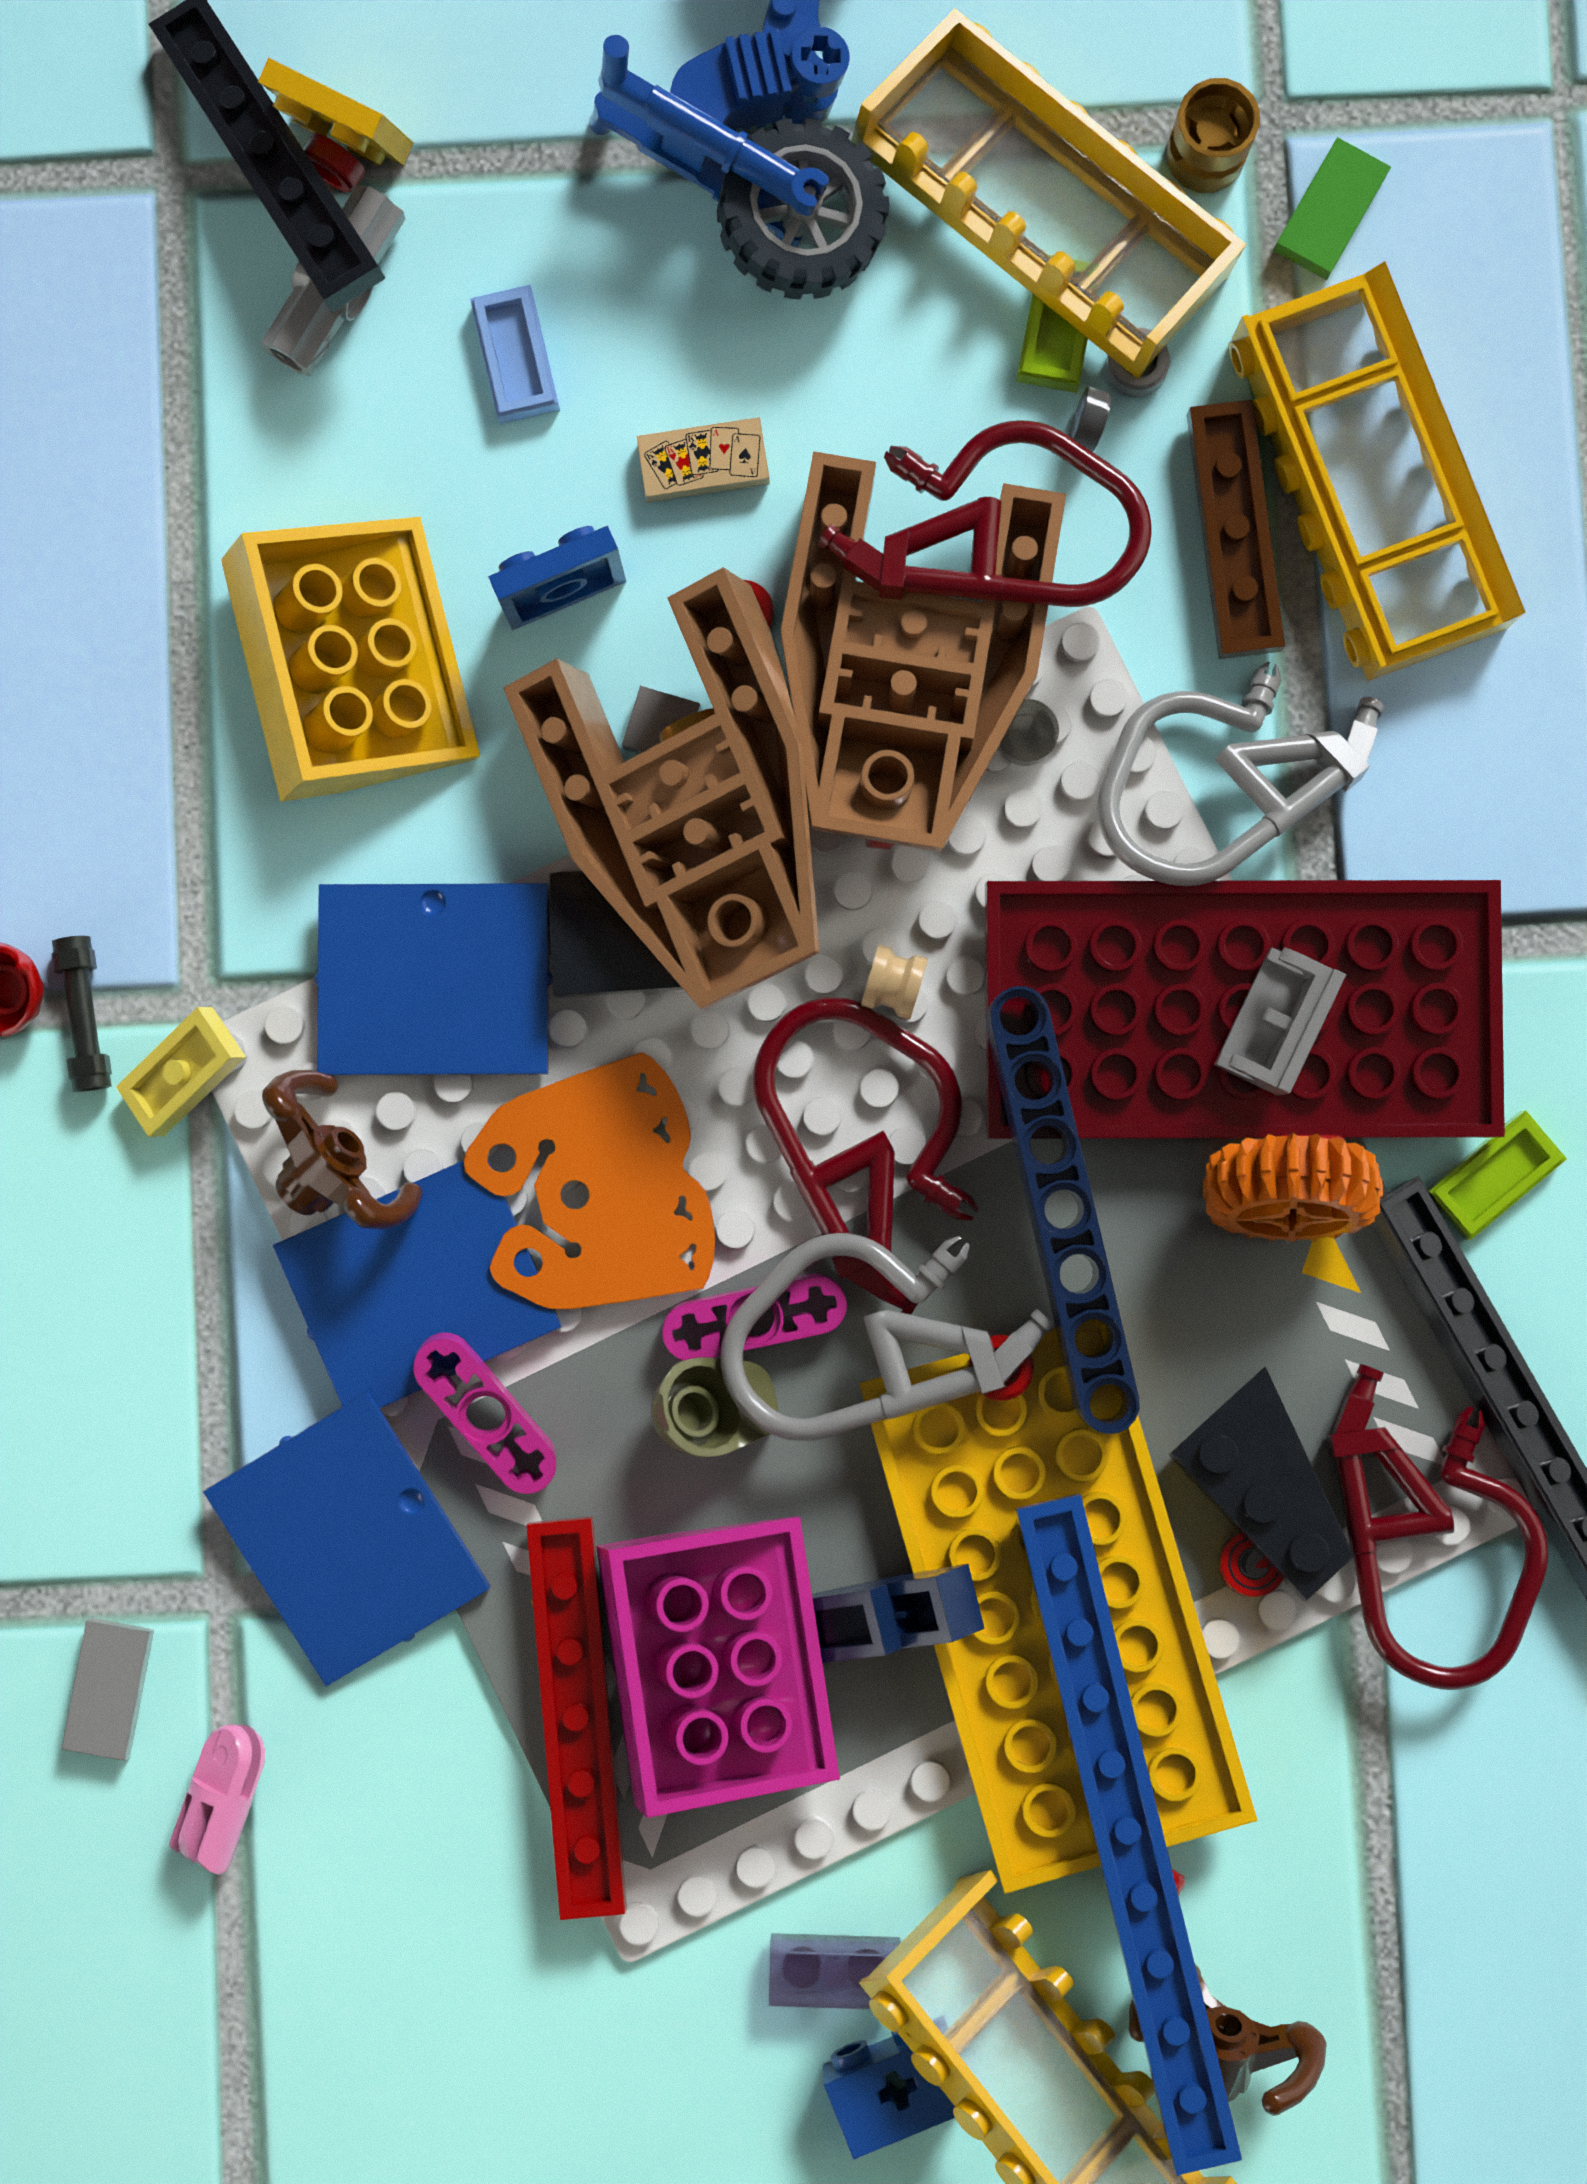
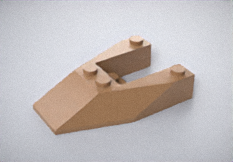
(910, 692)
(703, 831)

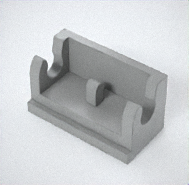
(1279, 1020)

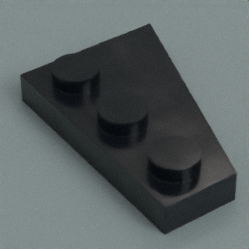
(1266, 1486)

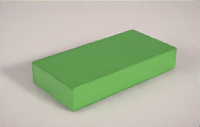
(1332, 208)

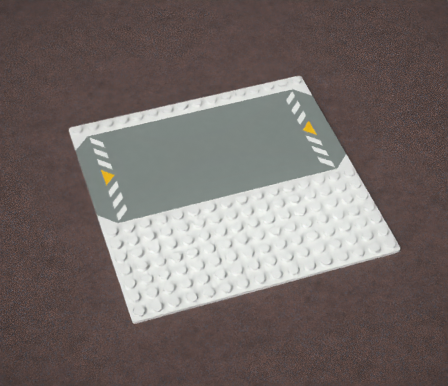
(1191, 1297)

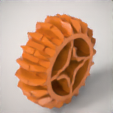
(1292, 1187)

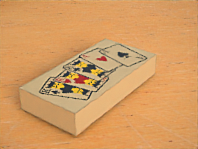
(703, 460)

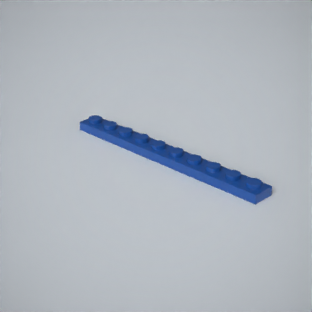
(1128, 1835)

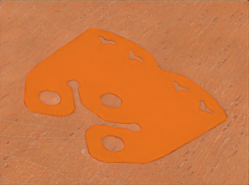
(633, 1182)

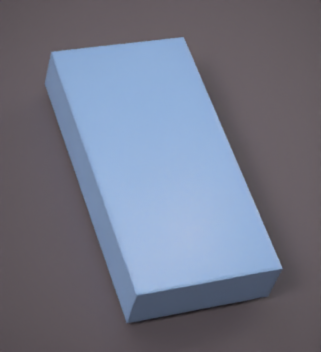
(515, 354)

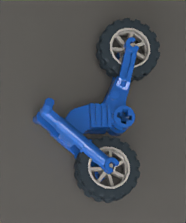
(773, 175)

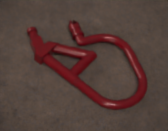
(891, 575)
(874, 1151)
(1433, 1518)

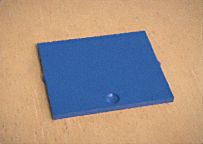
(433, 979)
(387, 1290)
(347, 1538)

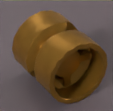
(1212, 135)

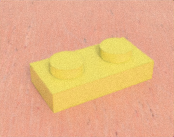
(180, 1071)

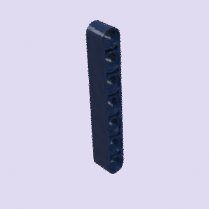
(1083, 1235)

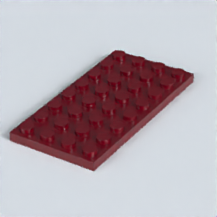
(1157, 971)

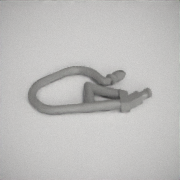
(1341, 758)
(884, 1328)

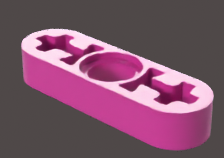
(804, 1320)
(528, 1439)

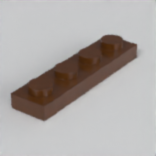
(1235, 529)

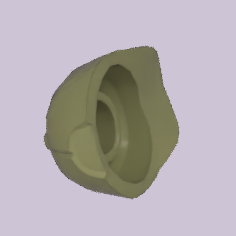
(697, 1412)

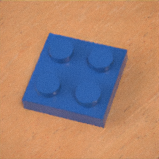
(546, 583)

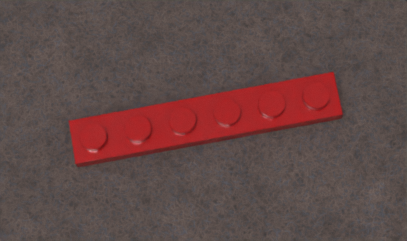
(576, 1718)

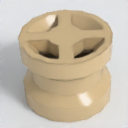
(894, 981)

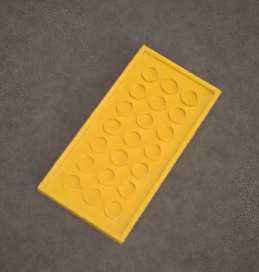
(955, 1495)

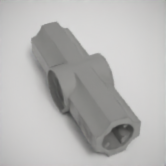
(305, 322)

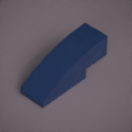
(897, 1613)

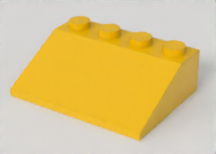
(348, 655)

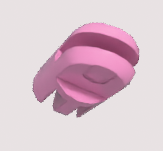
(219, 1797)

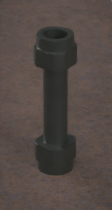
(74, 959)

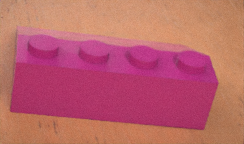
(717, 1664)

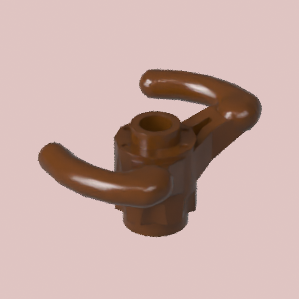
(327, 1158)
(1251, 2046)

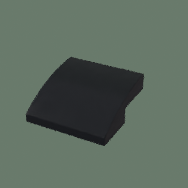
(594, 945)

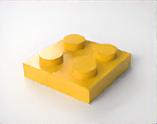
(322, 109)

